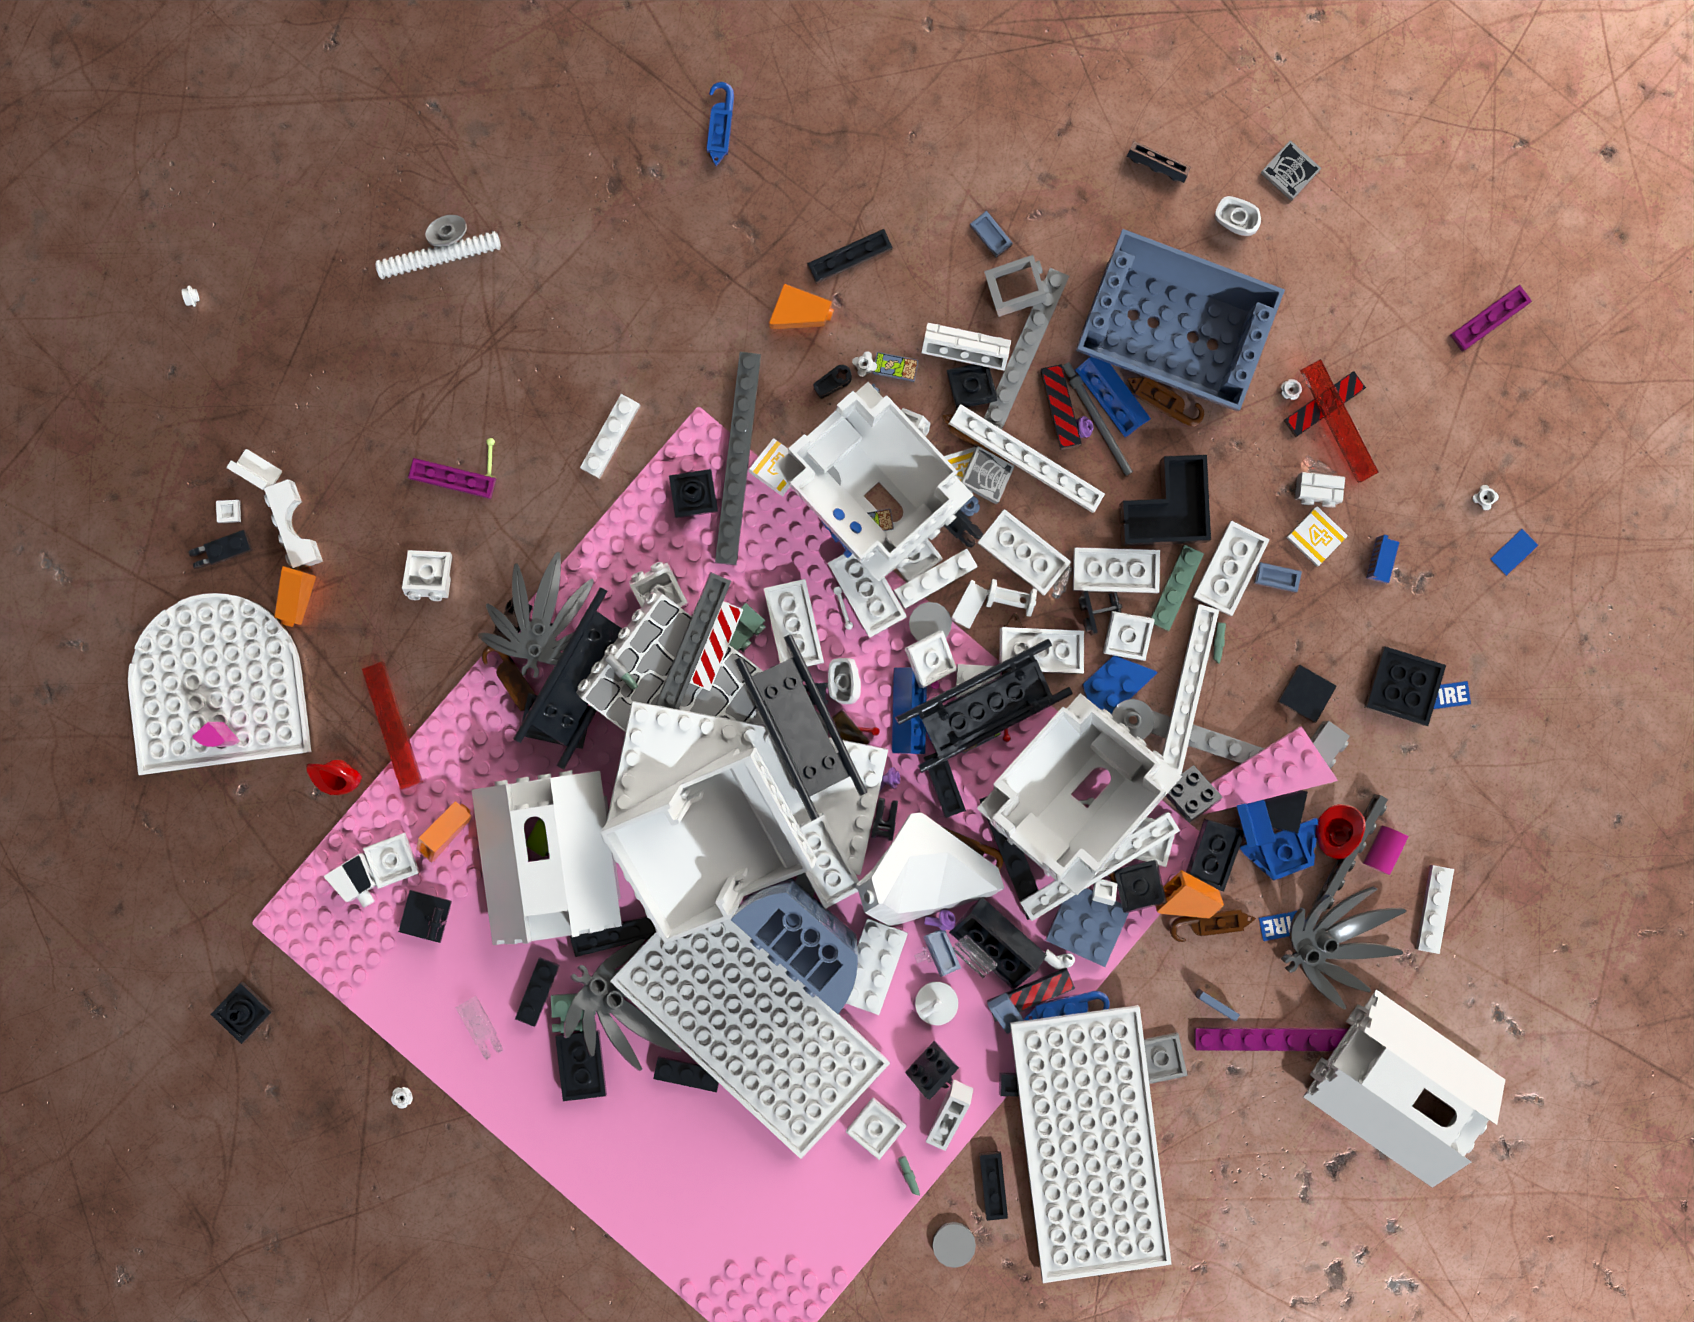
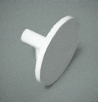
(936, 1003)

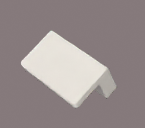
(255, 470)
(969, 605)

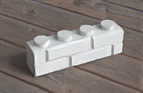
(966, 346)

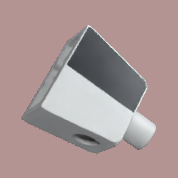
(353, 880)

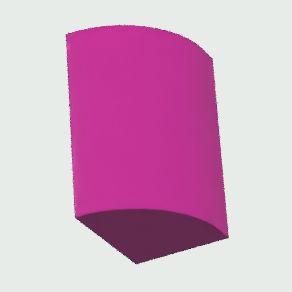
(215, 735)
(1385, 850)

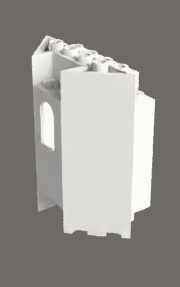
(871, 445)
(1051, 826)
(553, 896)
(1382, 1072)

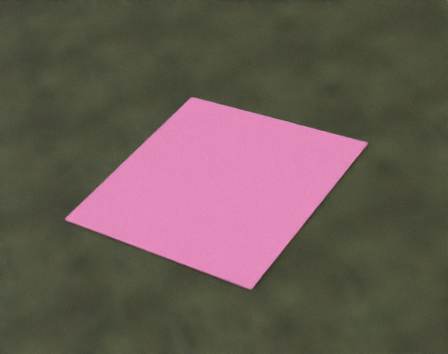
(657, 1163)

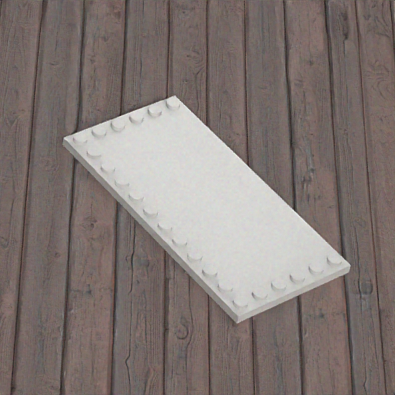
(673, 743)
(753, 1030)
(1090, 1143)

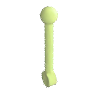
(490, 442)

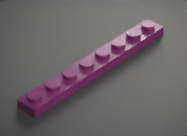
(1267, 1039)

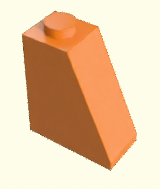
(800, 310)
(293, 596)
(443, 831)
(1190, 897)

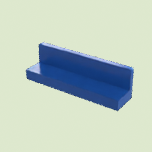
(1113, 395)
(910, 735)

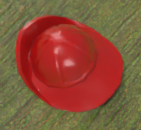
(334, 777)
(1340, 830)

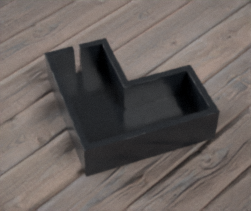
(1179, 515)

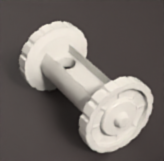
(1011, 597)

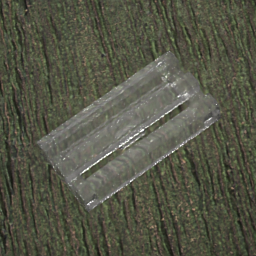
(974, 956)

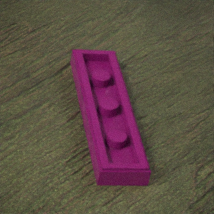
(1491, 318)
(452, 478)

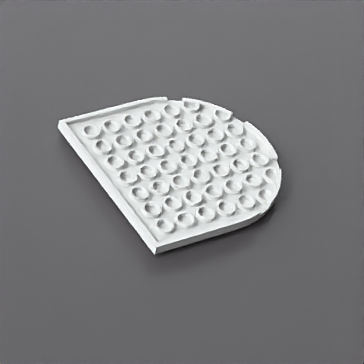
(215, 663)

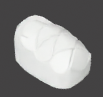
(1238, 216)
(844, 681)

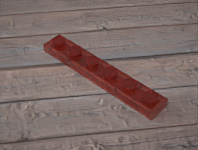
(1339, 421)
(392, 725)

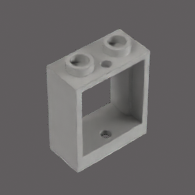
(1021, 302)

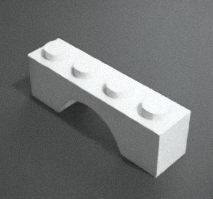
(283, 500)

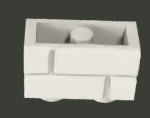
(1319, 488)

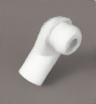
(1060, 961)

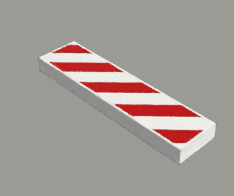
(716, 646)

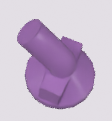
(1084, 426)
(892, 778)
(945, 921)

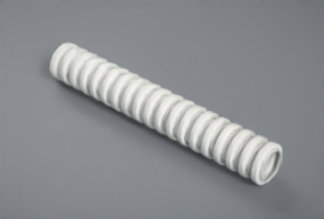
(437, 255)

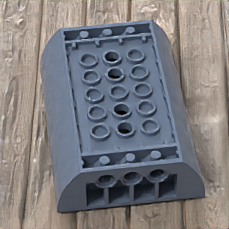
(1185, 298)
(802, 939)

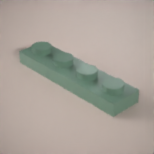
(1176, 587)

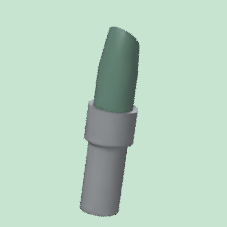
(621, 671)

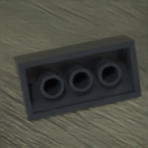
(1011, 950)

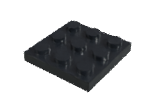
(1405, 686)

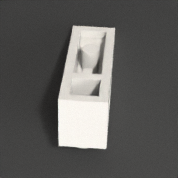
(950, 1115)

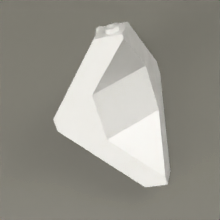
(924, 874)

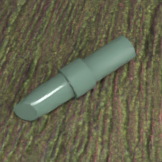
(1219, 642)
(909, 1175)

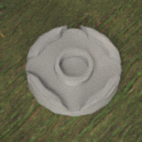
(929, 619)
(954, 1244)

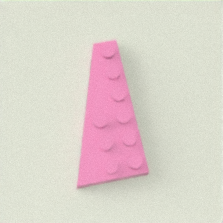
(1276, 770)

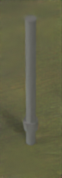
(1076, 383)

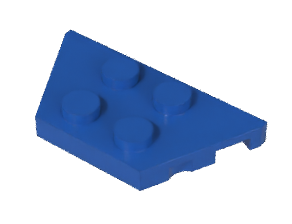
(1116, 682)
(1286, 855)

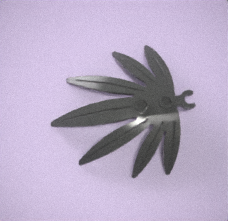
(536, 637)
(1322, 942)
(605, 998)

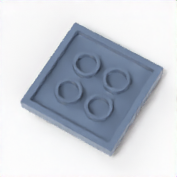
(1087, 927)

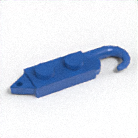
(720, 124)
(1067, 1005)

